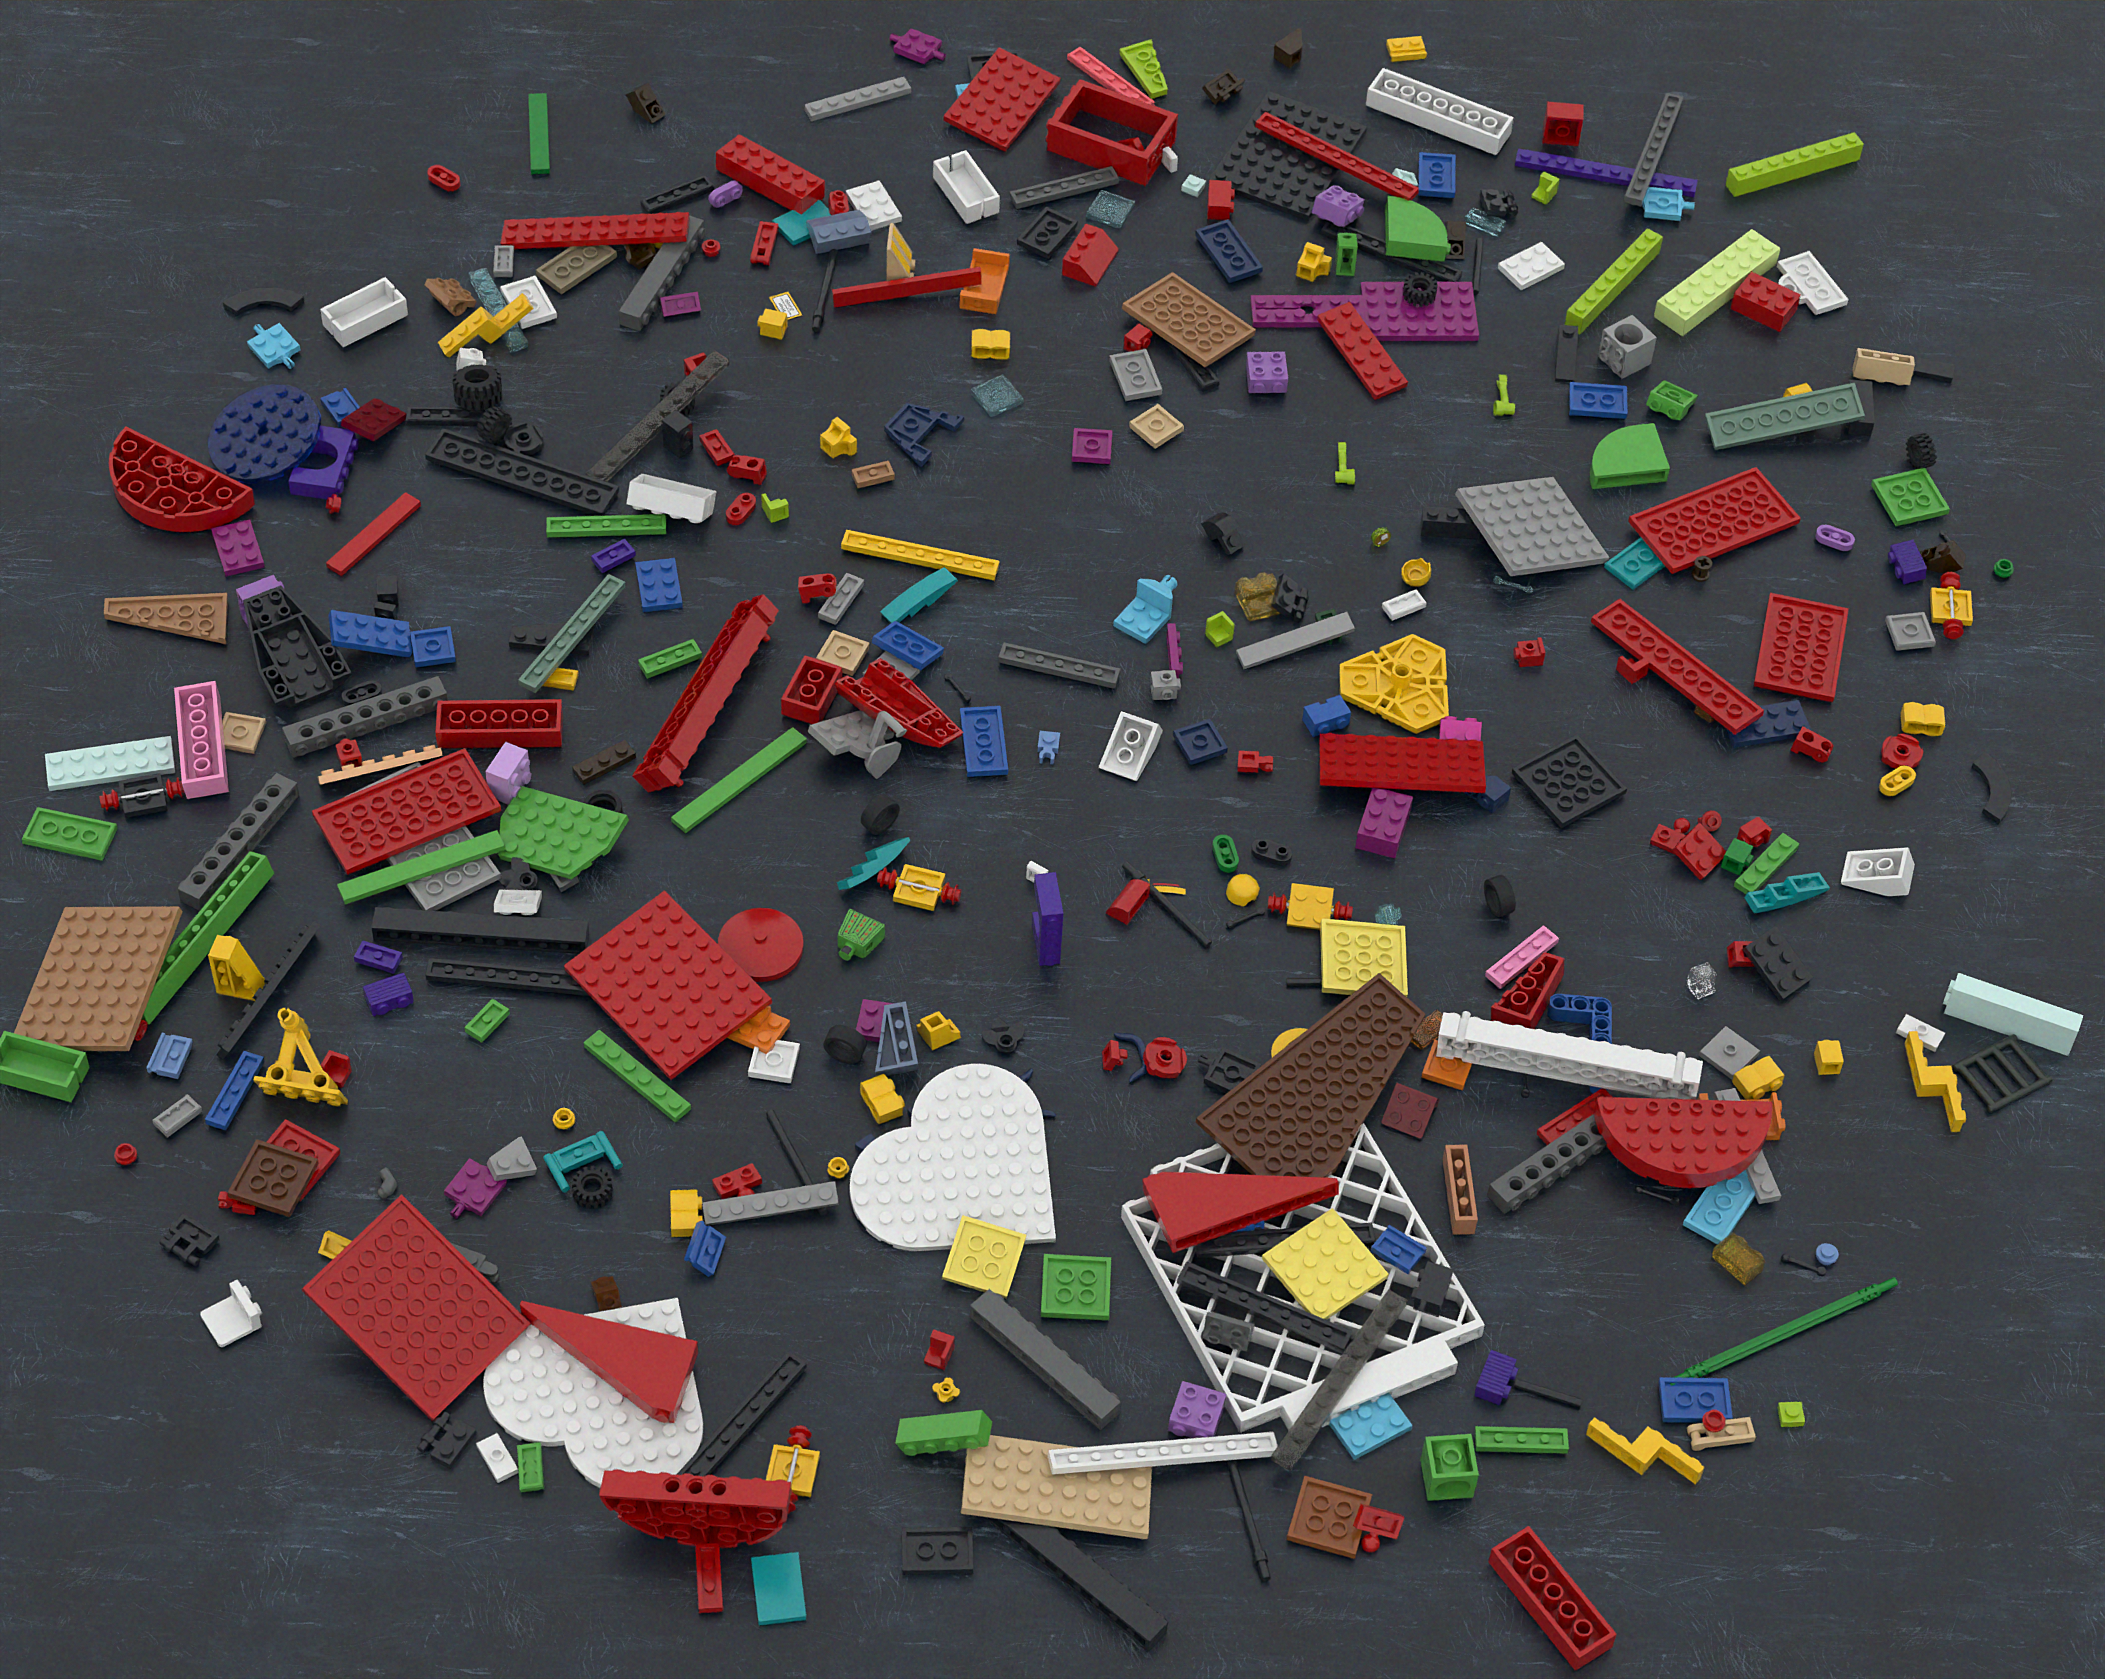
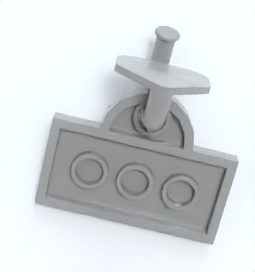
(862, 737)

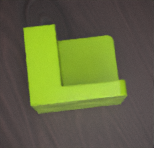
(1546, 189)
(775, 509)
(1219, 629)

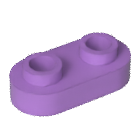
(725, 194)
(1835, 537)

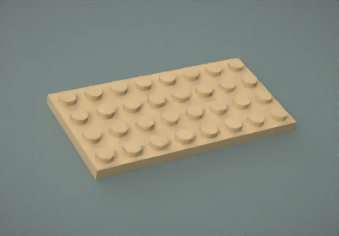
(1016, 1483)

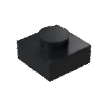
(385, 610)

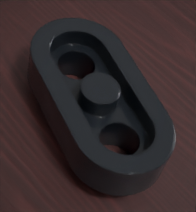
(361, 692)
(1269, 852)

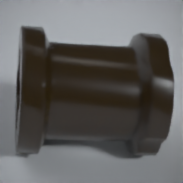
(1699, 567)

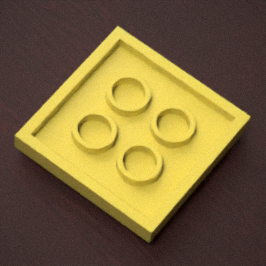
(984, 1256)

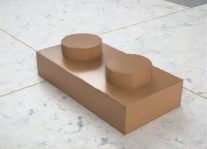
(873, 474)

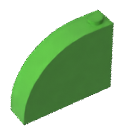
(1414, 231)
(1629, 458)

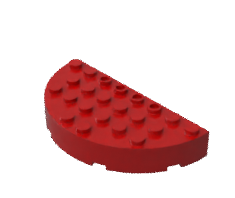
(172, 489)
(1684, 1139)
(698, 1506)

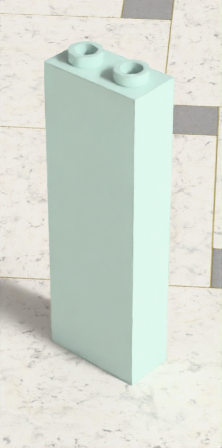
(2012, 1014)

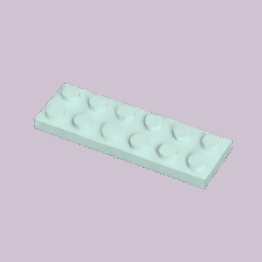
(109, 763)

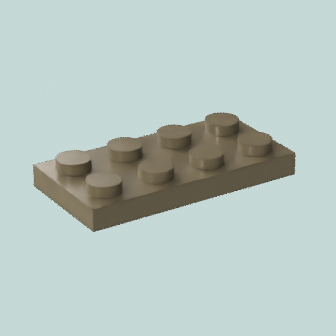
(574, 265)

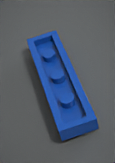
(234, 1090)

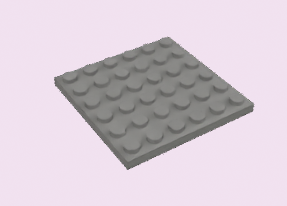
(1531, 526)

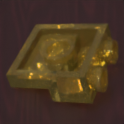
(1257, 595)

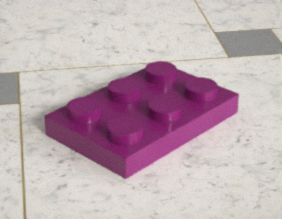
(237, 548)

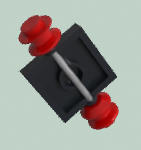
(142, 795)

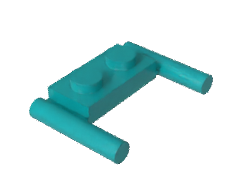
(578, 1155)

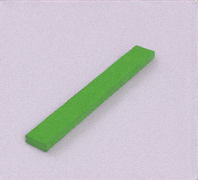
(738, 780)
(420, 867)

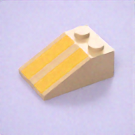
(898, 256)

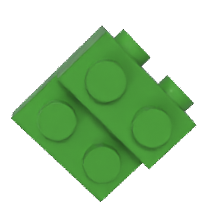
(1671, 400)

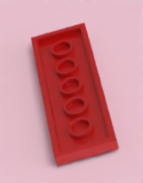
(1362, 350)

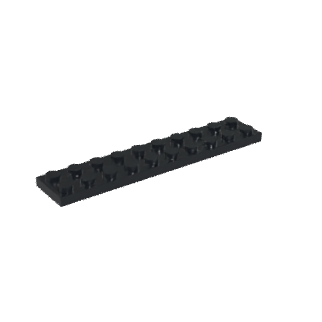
(522, 472)

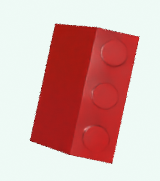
(1089, 255)

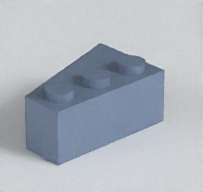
(896, 1042)

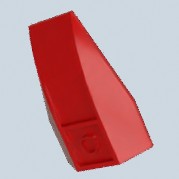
(891, 691)

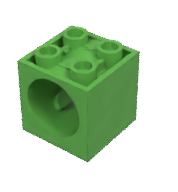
(1449, 1467)

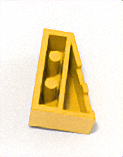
(234, 969)

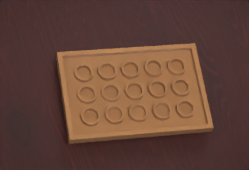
(1188, 319)

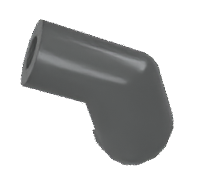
(389, 1183)

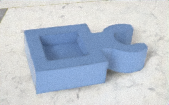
(1048, 745)

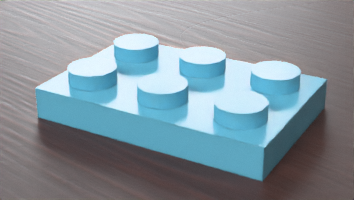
(1370, 1425)

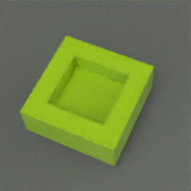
(1791, 1414)

